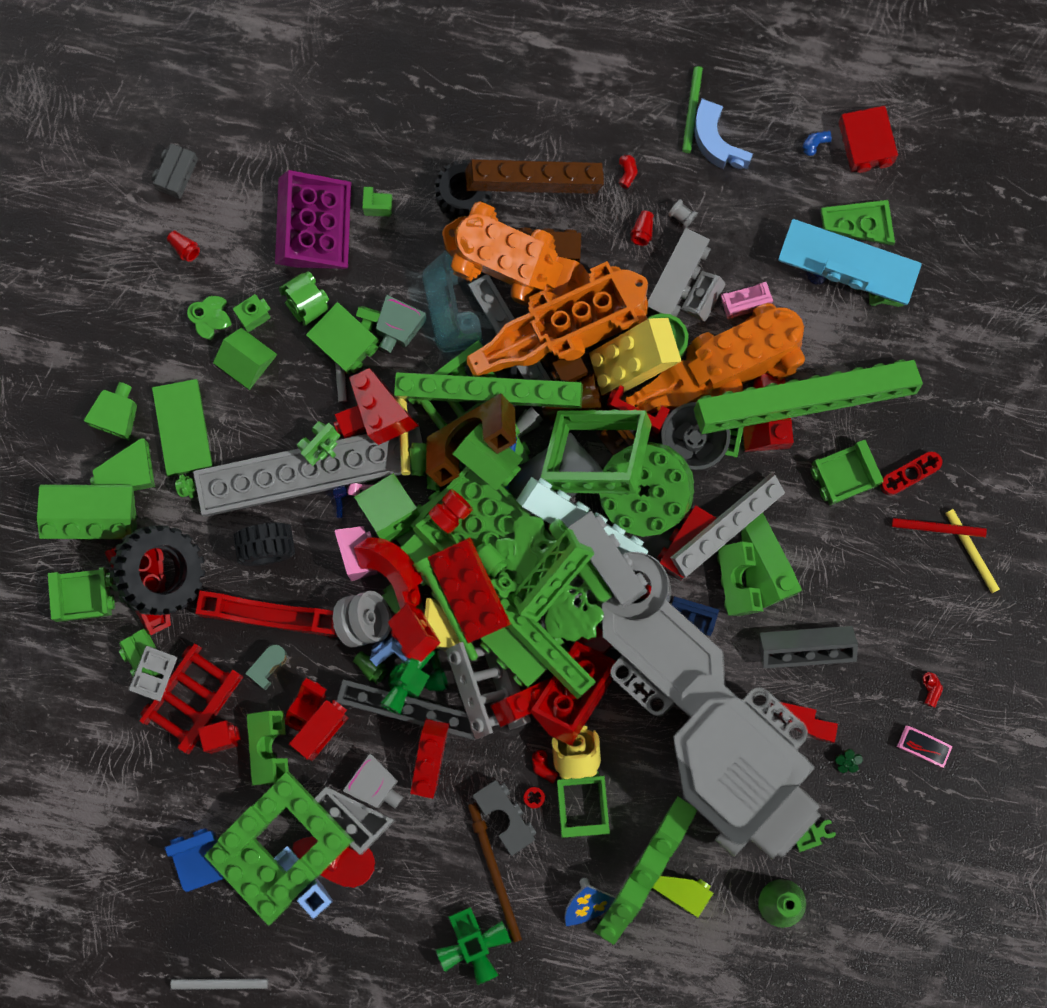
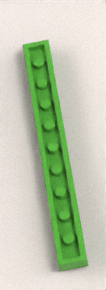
(525, 629)

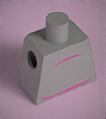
(374, 784)

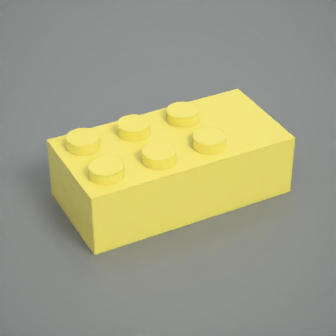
(635, 356)

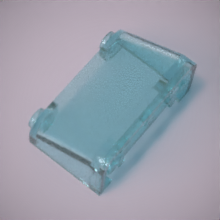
(451, 329)

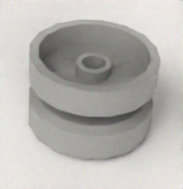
(361, 619)

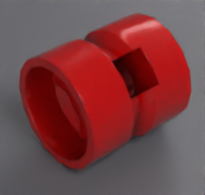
(450, 511)

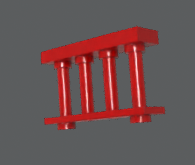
(215, 700)

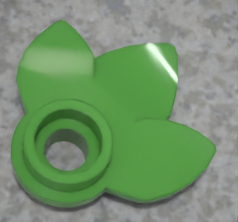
(212, 317)

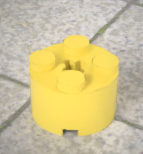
(581, 758)

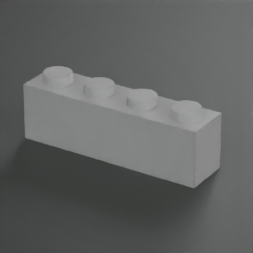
(678, 273)
(608, 560)

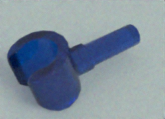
(339, 492)

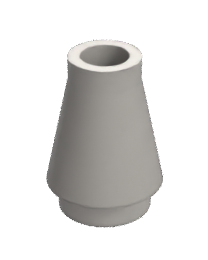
(528, 421)

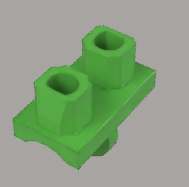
(321, 445)

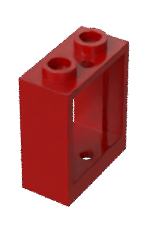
(319, 729)

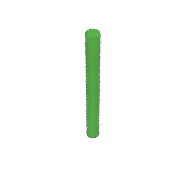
(692, 109)

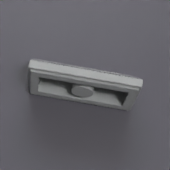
(703, 295)

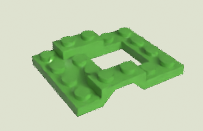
(253, 869)

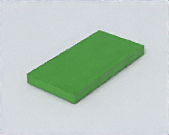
(182, 427)

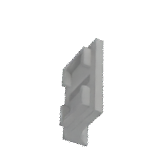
(157, 662)

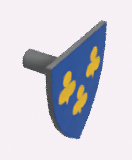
(587, 904)

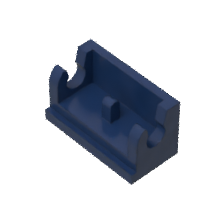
(699, 615)

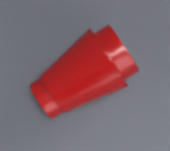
(642, 230)
(183, 246)

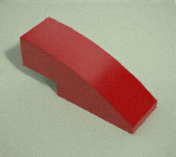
(816, 728)

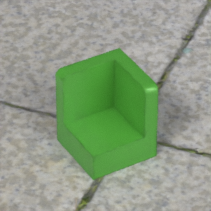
(376, 203)

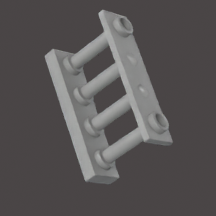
(470, 693)

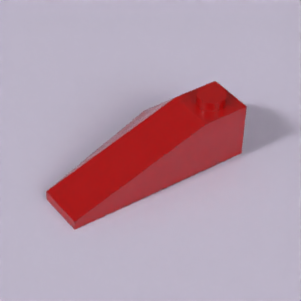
(154, 579)

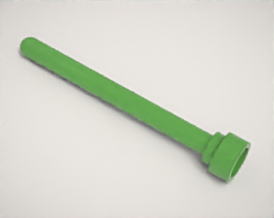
(425, 568)

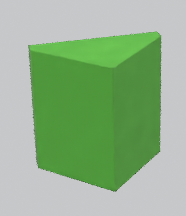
(243, 357)

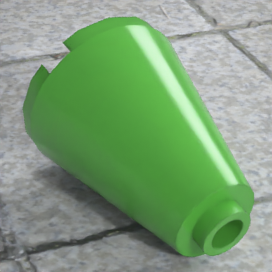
(773, 900)

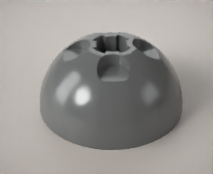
(683, 426)

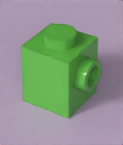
(252, 312)

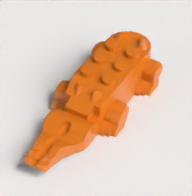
(510, 255)
(567, 322)
(723, 362)

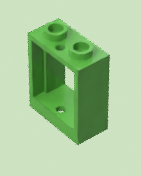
(583, 830)

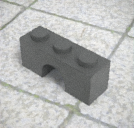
(494, 798)

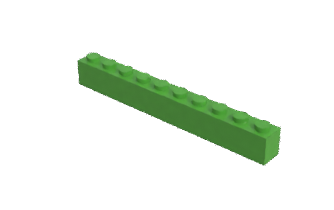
(807, 396)

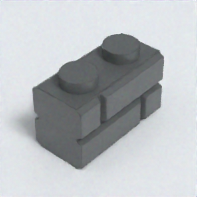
(174, 171)

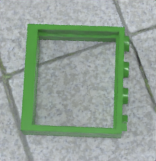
(596, 481)

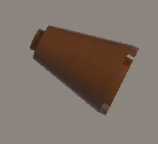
(590, 399)

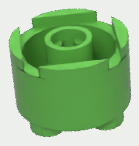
(304, 298)

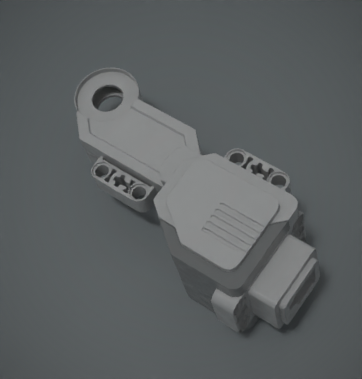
(730, 753)

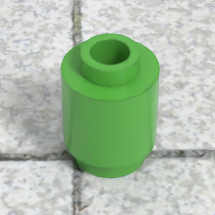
(491, 559)

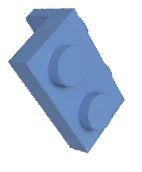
(384, 648)

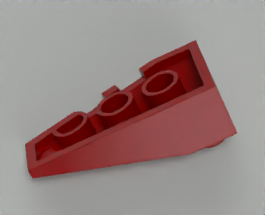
(771, 434)

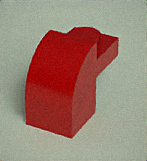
(306, 704)

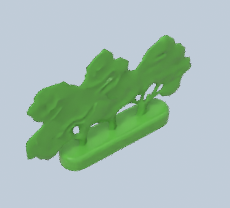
(524, 554)

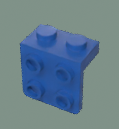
(189, 859)

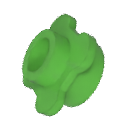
(185, 486)
(504, 591)

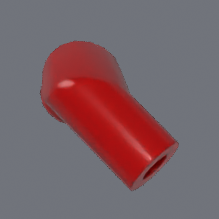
(933, 687)

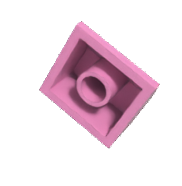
(347, 540)

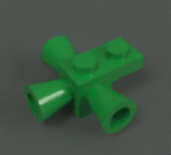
(404, 681)
(473, 945)

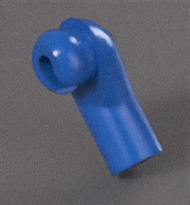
(814, 139)

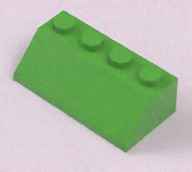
(86, 511)

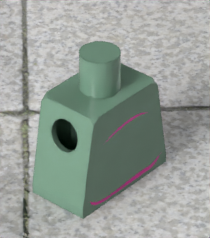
(398, 323)

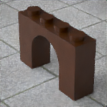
(498, 432)

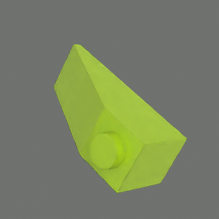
(685, 892)

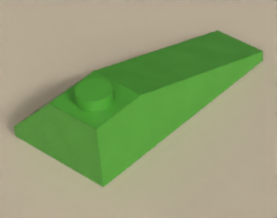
(772, 569)

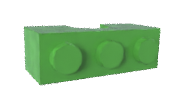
(733, 561)
(262, 731)

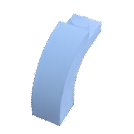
(711, 143)
(314, 896)

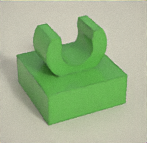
(369, 316)

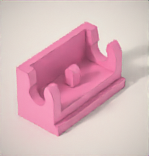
(745, 300)

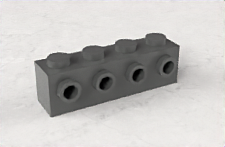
(808, 647)

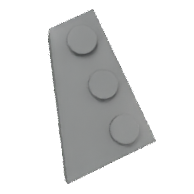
(357, 820)

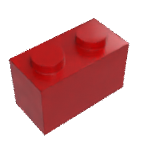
(413, 632)
(219, 736)

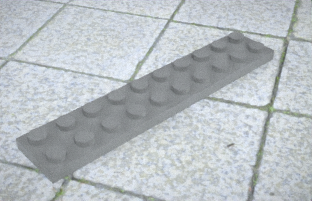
(291, 476)

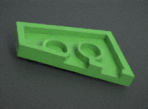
(861, 221)

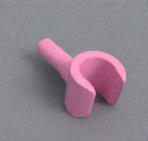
(354, 488)

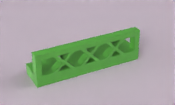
(553, 579)

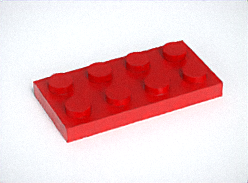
(469, 590)

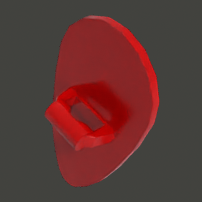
(347, 869)

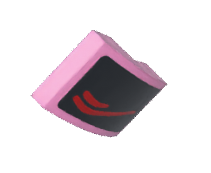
(924, 746)

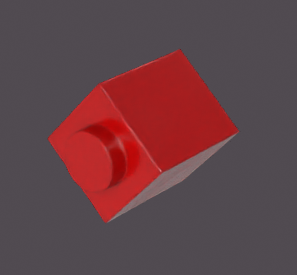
(349, 422)

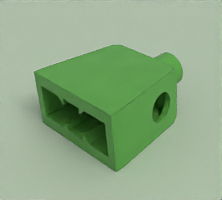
(113, 412)

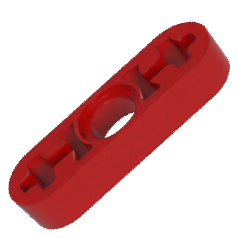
(913, 464)

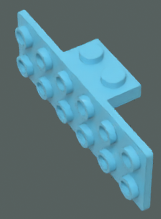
(850, 262)

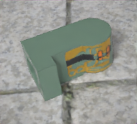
(266, 664)

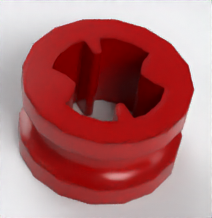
(533, 805)

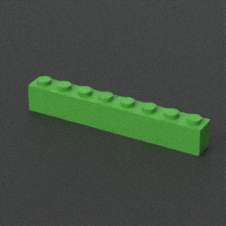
(484, 388)
(503, 642)

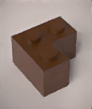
(564, 370)

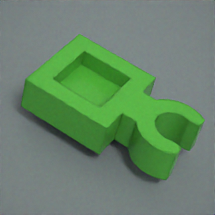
(812, 836)

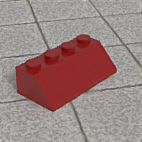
(560, 710)

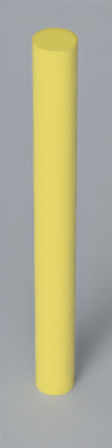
(404, 446)
(974, 554)

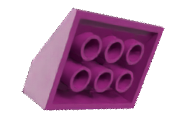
(312, 221)

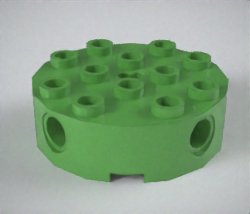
(665, 501)

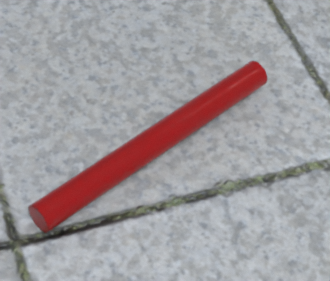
(939, 527)

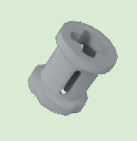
(682, 213)

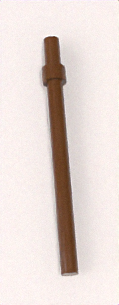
(479, 826)

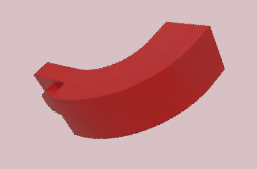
(394, 565)

